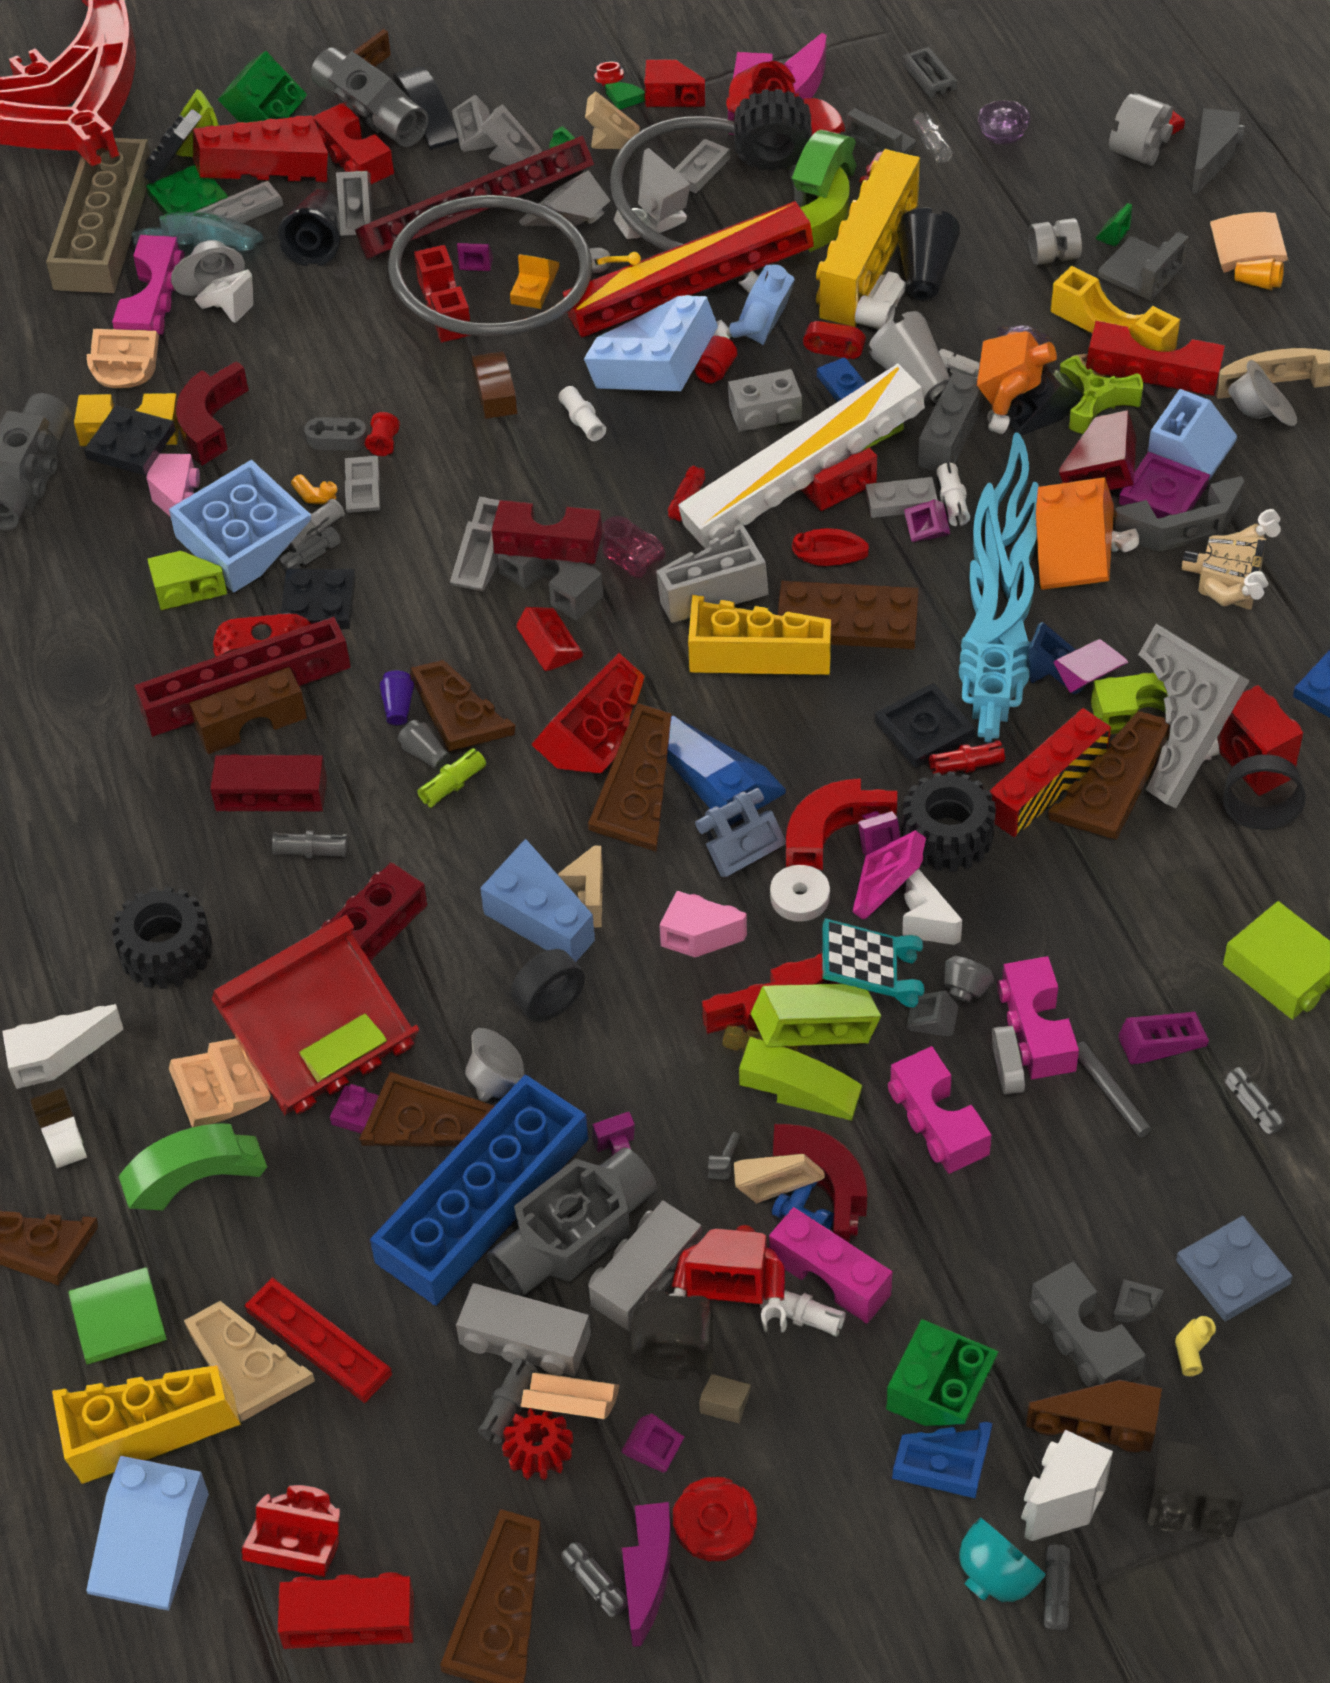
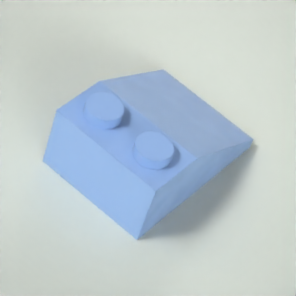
(146, 1532)

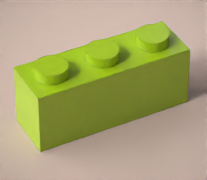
(815, 1015)

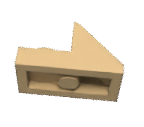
(610, 124)
(586, 881)

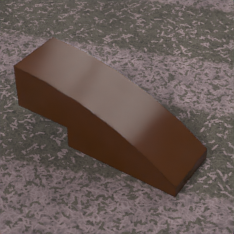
(495, 384)

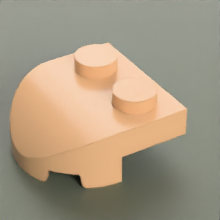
(123, 357)

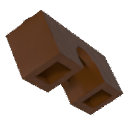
(224, 713)

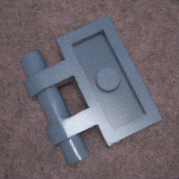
(746, 842)

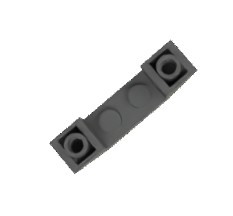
(1184, 527)

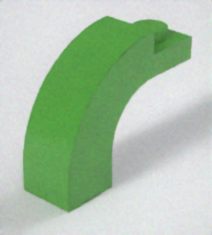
(821, 160)
(185, 1157)

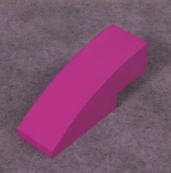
(808, 66)

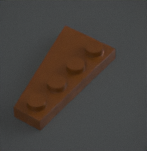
(1115, 780)

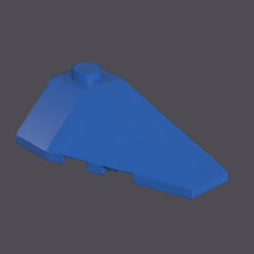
(716, 769)

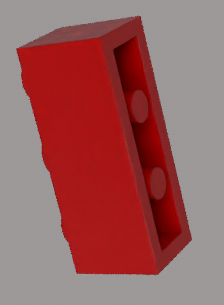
(346, 1611)

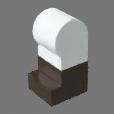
(58, 1127)

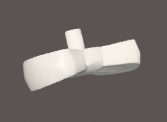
(1125, 540)

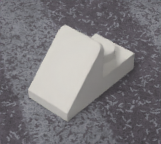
(231, 293)
(930, 913)

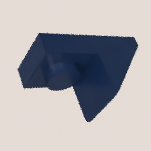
(1045, 649)

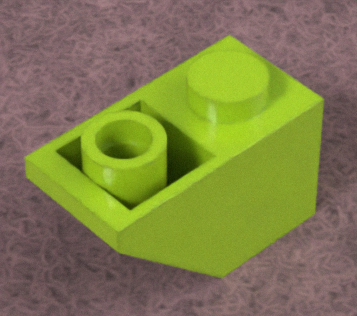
(185, 579)

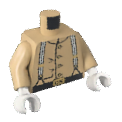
(1234, 562)

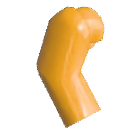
(312, 494)

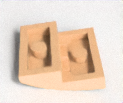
(1248, 239)
(218, 1083)
(570, 1395)

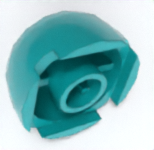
(996, 1565)

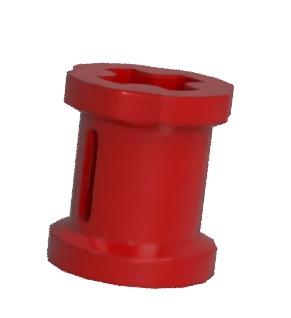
(384, 428)

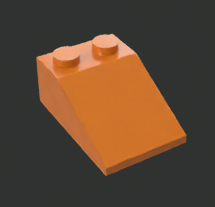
(1074, 533)

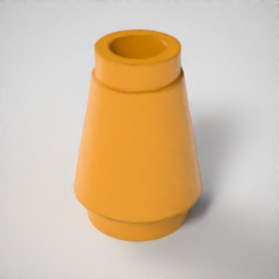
(1260, 273)

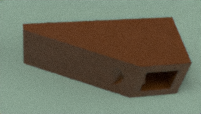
(1106, 1413)

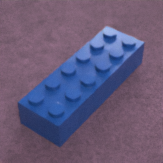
(475, 1189)

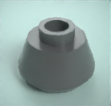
(966, 978)

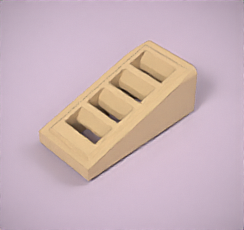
(776, 1175)

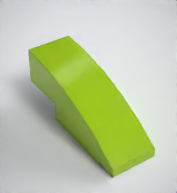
(798, 1080)

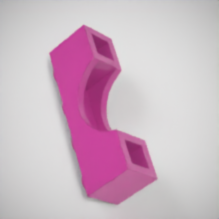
(154, 261)

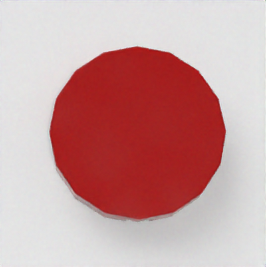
(715, 1519)

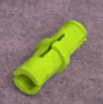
(451, 777)

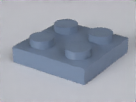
(1234, 1268)

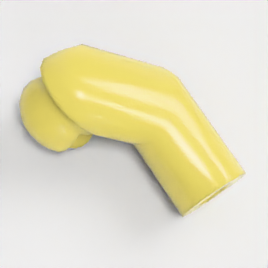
(1191, 1341)

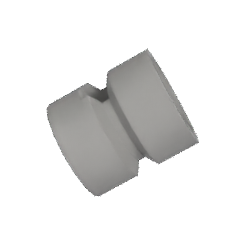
(1044, 245)

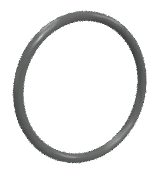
(647, 134)
(490, 329)

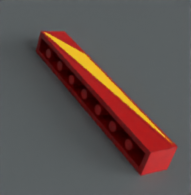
(692, 268)

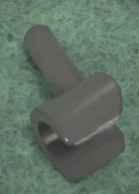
(720, 1166)

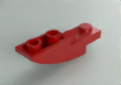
(736, 1007)

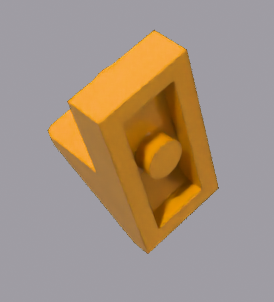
(533, 281)

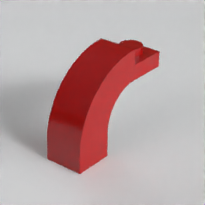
(827, 811)

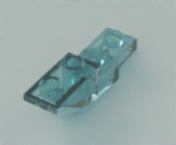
(203, 227)

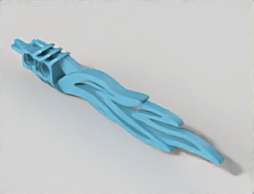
(996, 651)

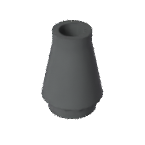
(422, 743)

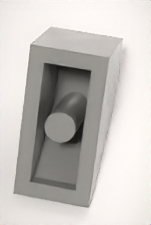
(661, 187)
(354, 200)

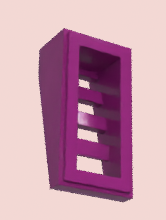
(1141, 1047)

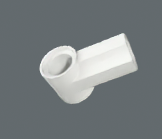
(881, 303)

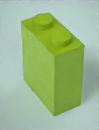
(1282, 960)

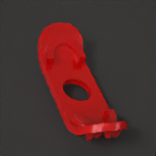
(238, 632)

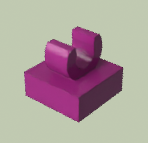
(878, 831)
(353, 1108)
(613, 1133)

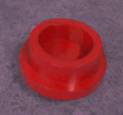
(608, 73)

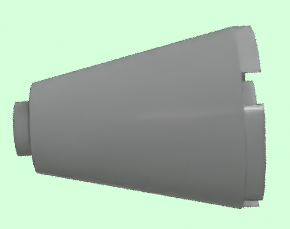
(914, 350)

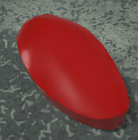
(829, 547)

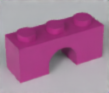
(1043, 1044)
(951, 1136)
(856, 1279)

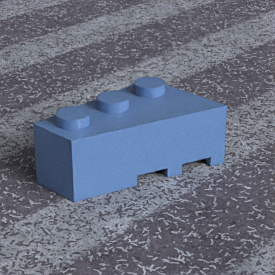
(537, 903)

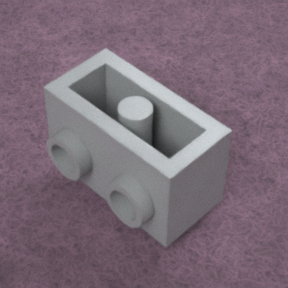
(765, 400)

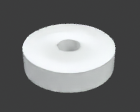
(803, 879)

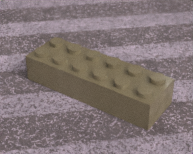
(99, 220)

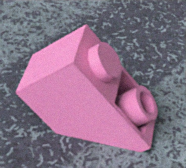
(172, 479)
(700, 926)

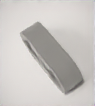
(1008, 1060)

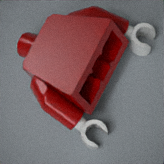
(733, 1268)

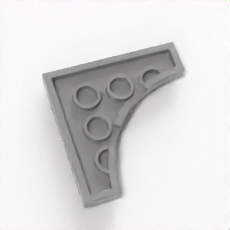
(1196, 708)

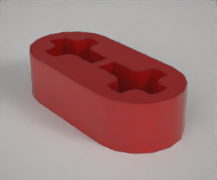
(834, 340)

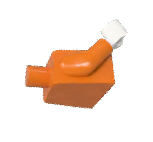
(1008, 369)

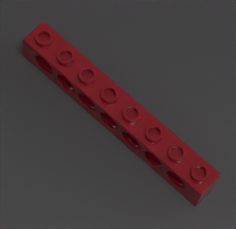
(509, 181)

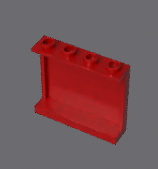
(302, 999)

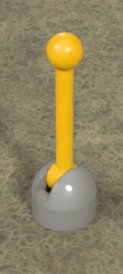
(604, 259)

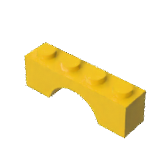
(1082, 302)

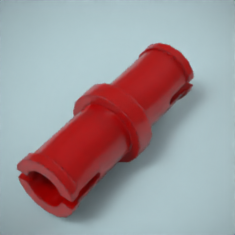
(967, 758)

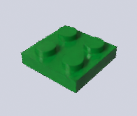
(185, 192)

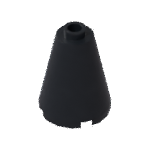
(311, 229)
(926, 249)

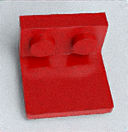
(842, 480)

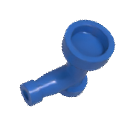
(798, 1199)

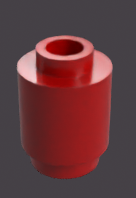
(716, 359)

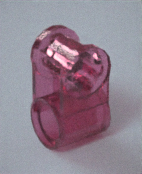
(629, 546)

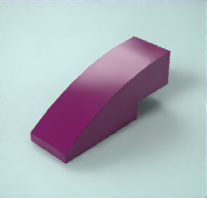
(647, 1567)

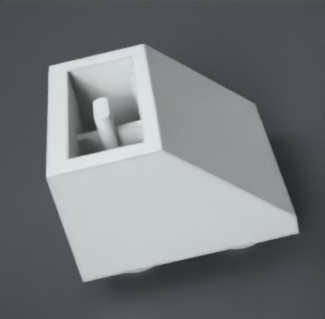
(1068, 1487)

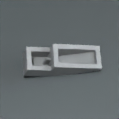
(476, 554)

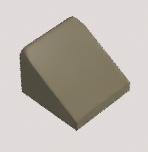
(724, 1398)

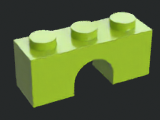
(1121, 697)

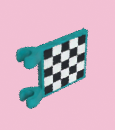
(869, 960)

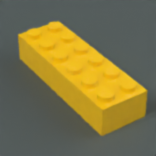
(867, 236)

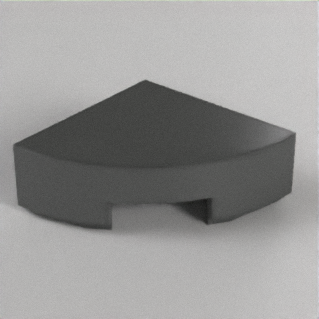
(1136, 1301)

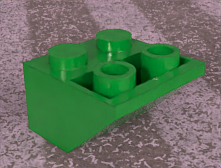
(262, 92)
(939, 1377)

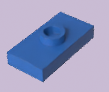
(840, 378)

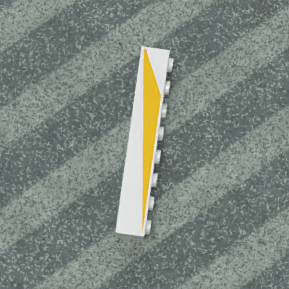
(801, 454)

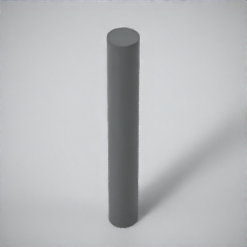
(1113, 1090)

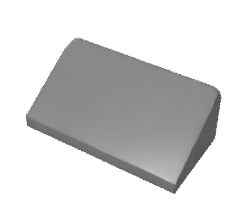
(468, 122)

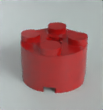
(759, 77)

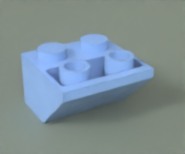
(1192, 433)

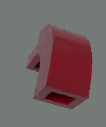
(199, 402)
(843, 1175)

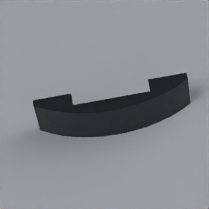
(423, 91)

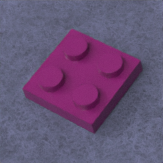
(1165, 485)

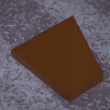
(375, 49)

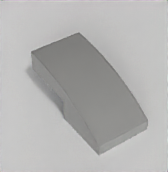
(362, 484)

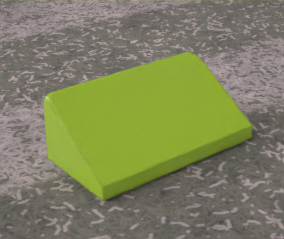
(342, 1047)

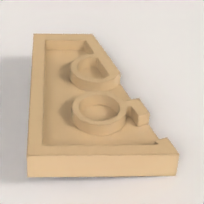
(251, 1365)

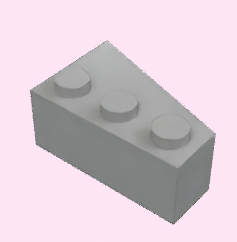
(724, 571)

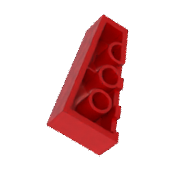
(261, 149)

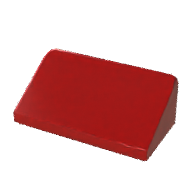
(548, 637)

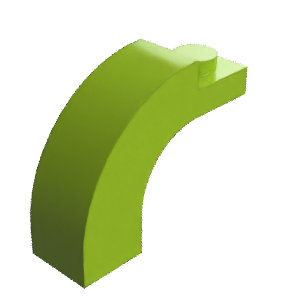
(828, 212)

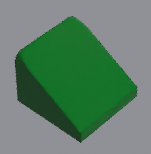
(1116, 227)

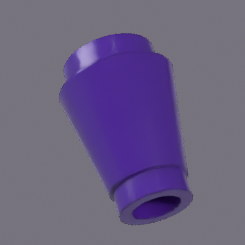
(396, 695)

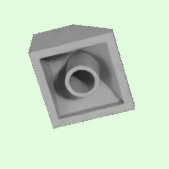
(575, 200)

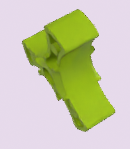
(1098, 392)

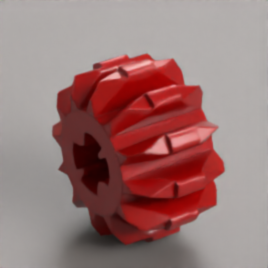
(537, 1428)

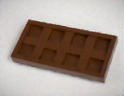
(857, 612)

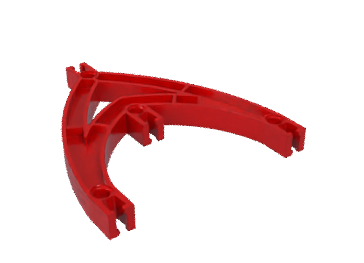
(91, 69)

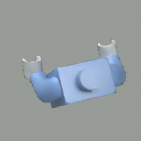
(763, 305)

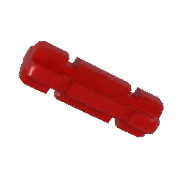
(687, 488)

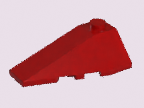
(594, 722)

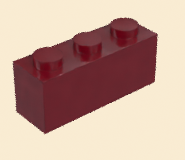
(269, 783)

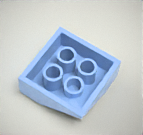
(654, 348)
(239, 523)

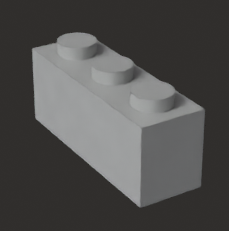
(642, 1263)
(523, 1330)

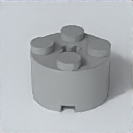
(1141, 128)

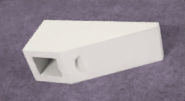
(53, 1046)

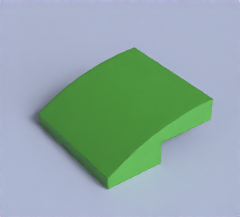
(117, 1315)

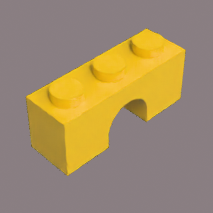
(94, 409)

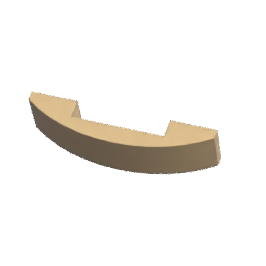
(1280, 367)

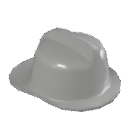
(206, 263)
(1260, 397)
(493, 1064)

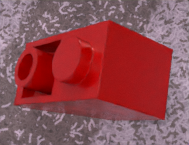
(672, 85)

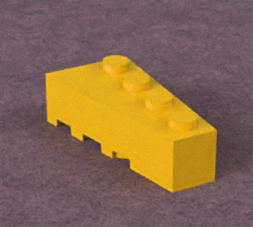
(756, 640)
(141, 1418)

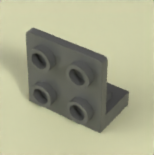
(1144, 267)

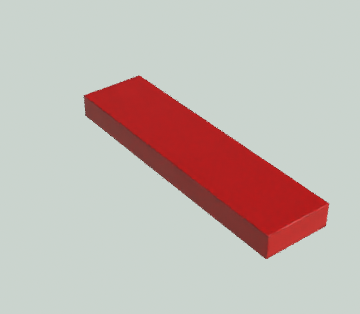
(318, 1340)

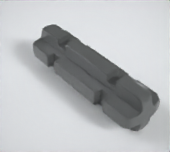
(310, 549)
(1255, 1100)
(594, 1579)
(1057, 1587)

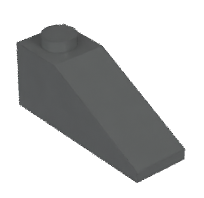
(1216, 144)

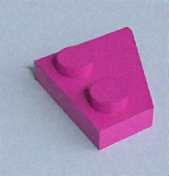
(886, 871)

